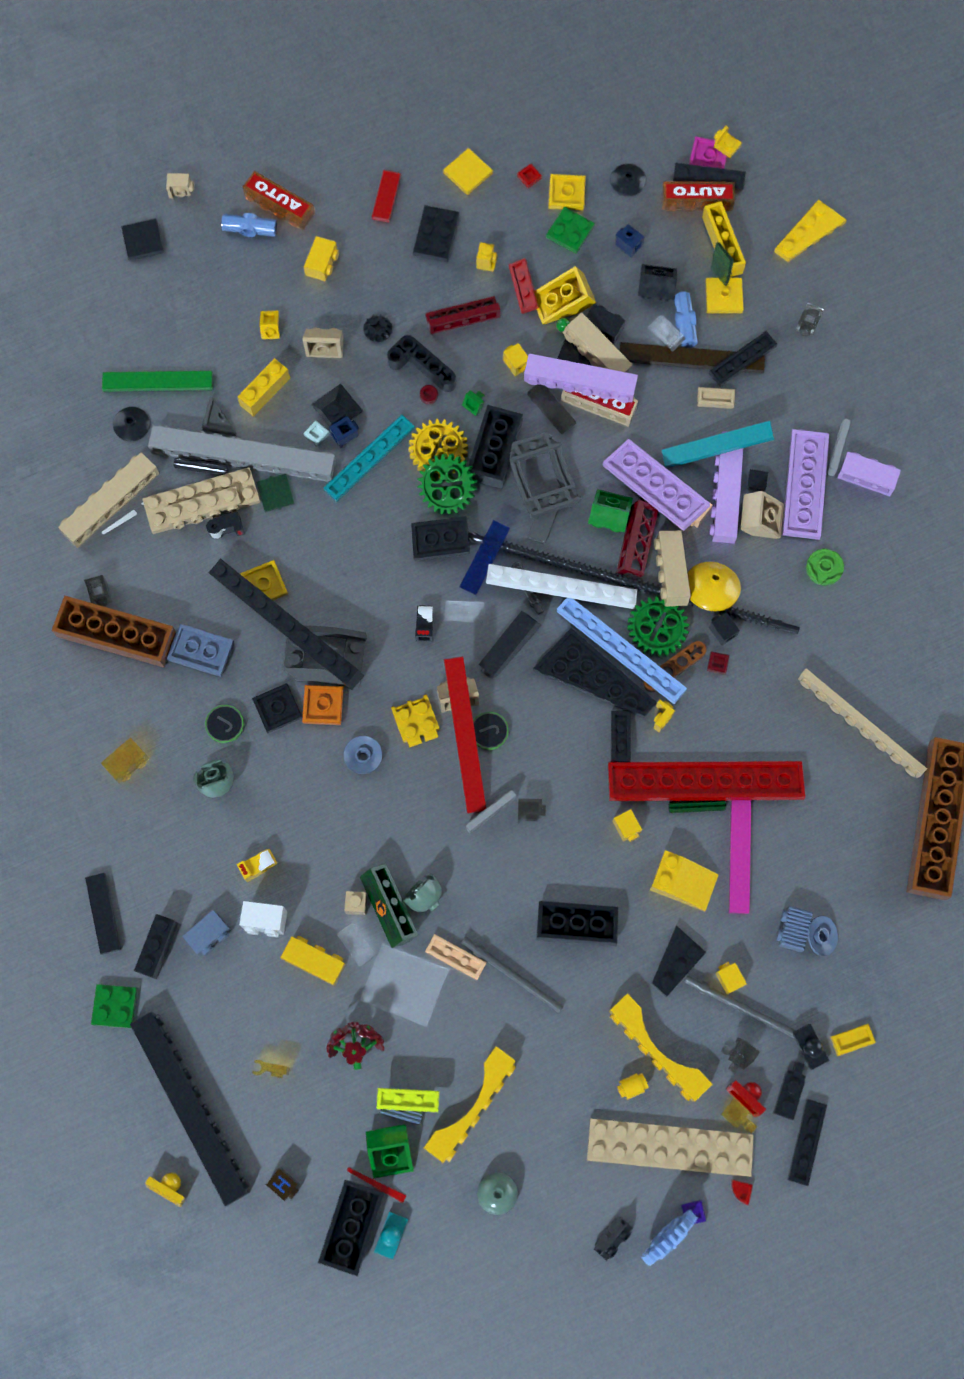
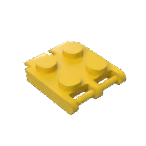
(416, 721)

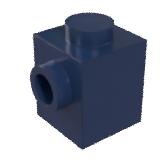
(629, 240)

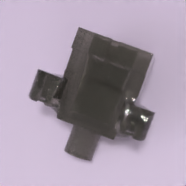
(741, 1055)

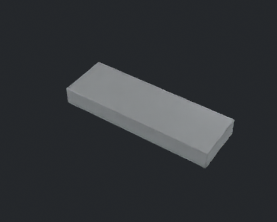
(838, 448)
(491, 811)

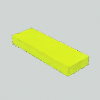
(407, 1100)

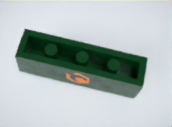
(388, 905)

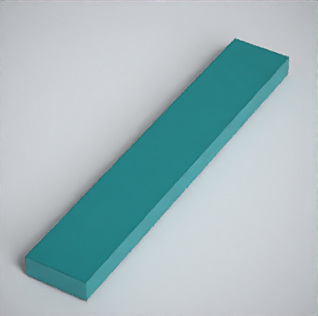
(718, 444)
(369, 458)

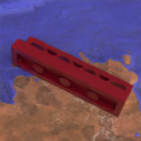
(463, 318)
(630, 539)

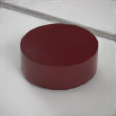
(428, 394)

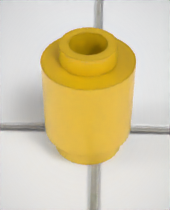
(632, 1086)

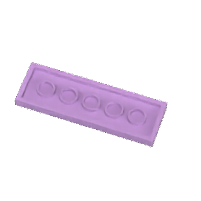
(656, 484)
(805, 484)

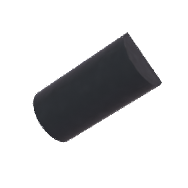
(577, 923)
(351, 1227)

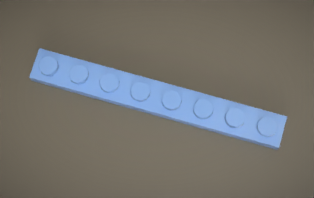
(621, 650)

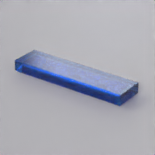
(485, 555)

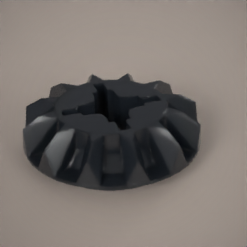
(382, 334)

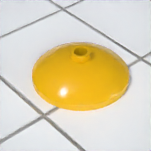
(711, 593)

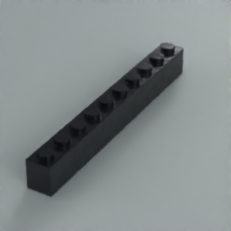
(286, 624)
(190, 1109)

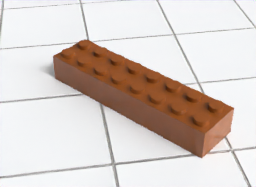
(938, 821)

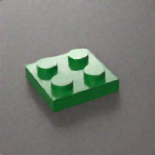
(570, 230)
(114, 1006)

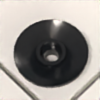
(625, 185)
(134, 430)

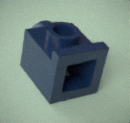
(344, 425)

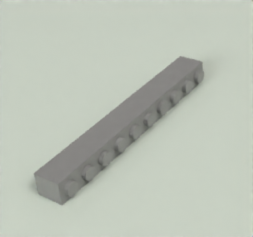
(242, 453)

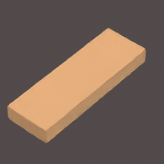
(455, 957)

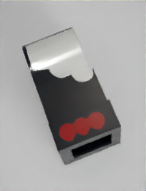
(224, 525)
(424, 623)

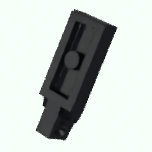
(790, 1092)

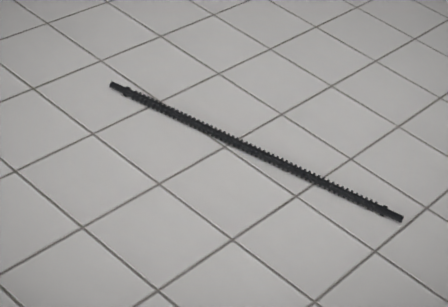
(777, 624)

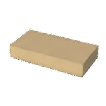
(715, 397)

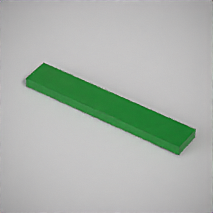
(157, 381)

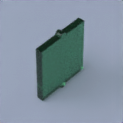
(722, 263)
(275, 492)

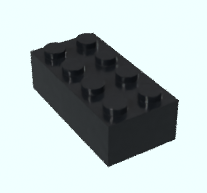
(494, 445)

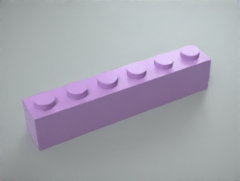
(580, 378)
(726, 496)

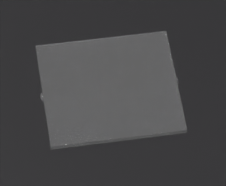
(404, 985)

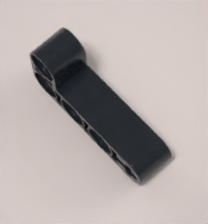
(424, 365)

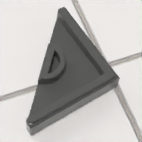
(216, 421)

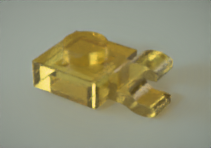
(276, 1070)
(737, 1115)

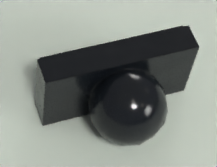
(810, 1046)

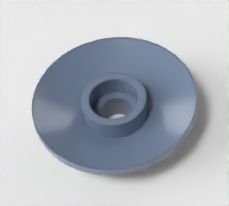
(362, 745)
(822, 935)

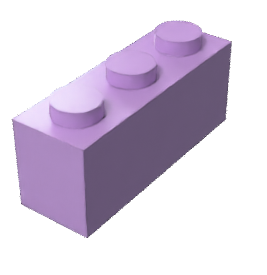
(869, 473)

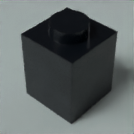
(723, 628)

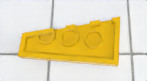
(809, 230)

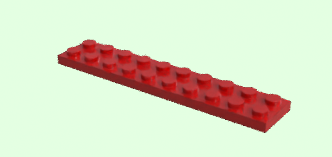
(706, 781)

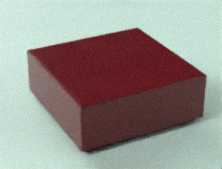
(718, 663)

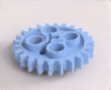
(669, 1237)

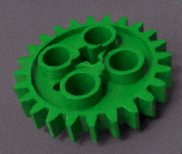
(445, 466)
(673, 634)

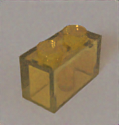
(125, 761)

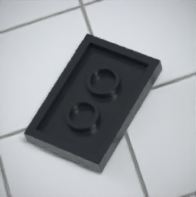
(436, 233)
(440, 538)

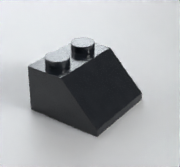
(657, 282)

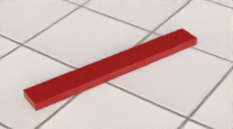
(465, 734)

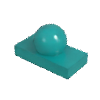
(391, 1235)

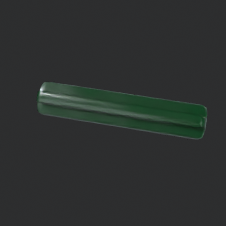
(696, 806)

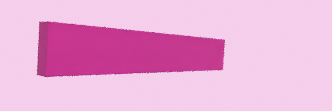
(740, 857)

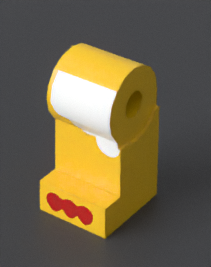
(257, 865)

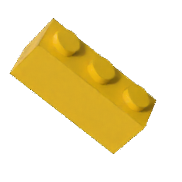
(263, 387)
(313, 960)

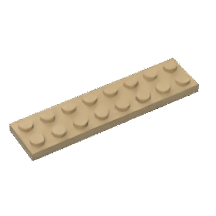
(670, 1147)

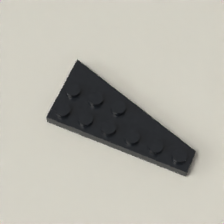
(587, 670)

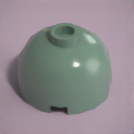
(214, 778)
(424, 894)
(497, 1193)

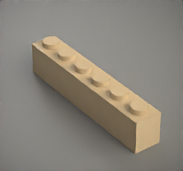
(108, 500)

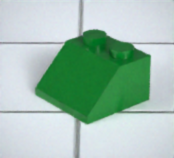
(610, 511)
(389, 1151)

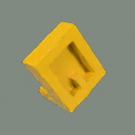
(726, 143)
(269, 324)
(663, 718)

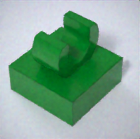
(473, 402)

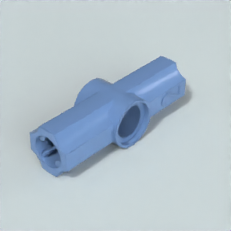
(249, 225)
(685, 319)

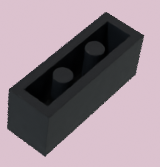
(156, 946)

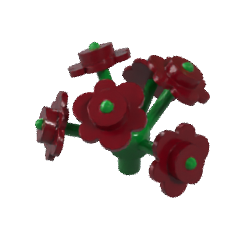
(354, 1050)

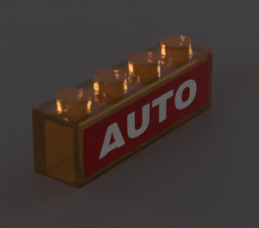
(697, 195)
(278, 200)

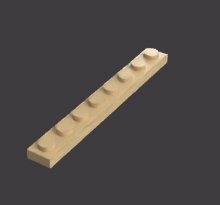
(866, 728)

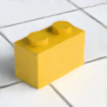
(320, 258)

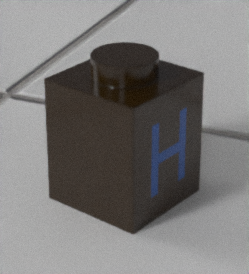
(283, 1185)

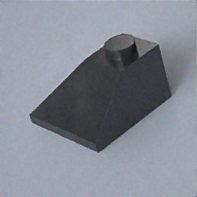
(336, 405)

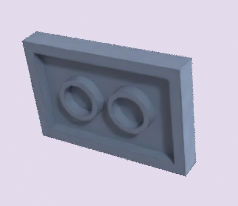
(200, 650)

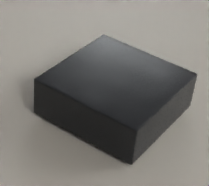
(757, 480)

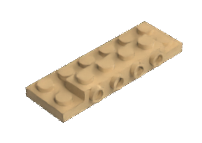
(201, 501)

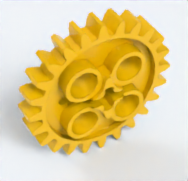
(423, 441)

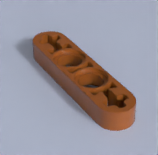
(678, 669)

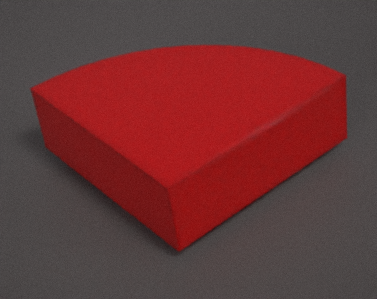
(742, 1191)

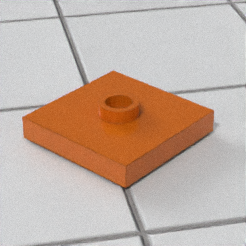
(322, 705)

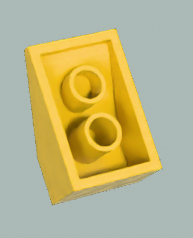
(564, 296)
(684, 881)

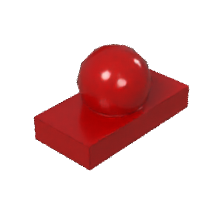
(747, 1096)

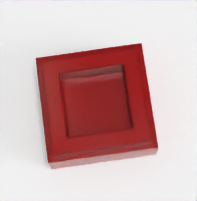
(529, 175)

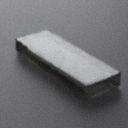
(551, 408)

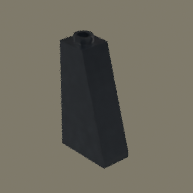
(509, 644)

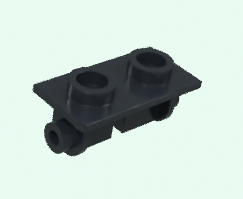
(609, 1246)

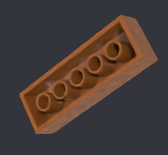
(114, 631)

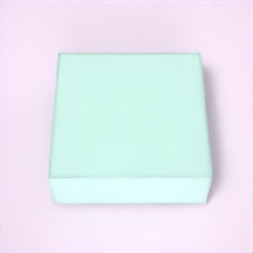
(316, 433)

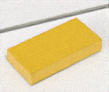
(852, 1039)

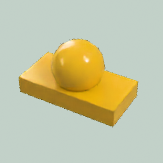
(167, 1188)

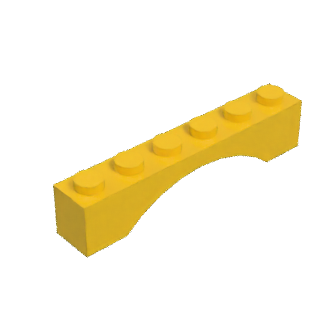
(689, 1080)
(445, 1140)

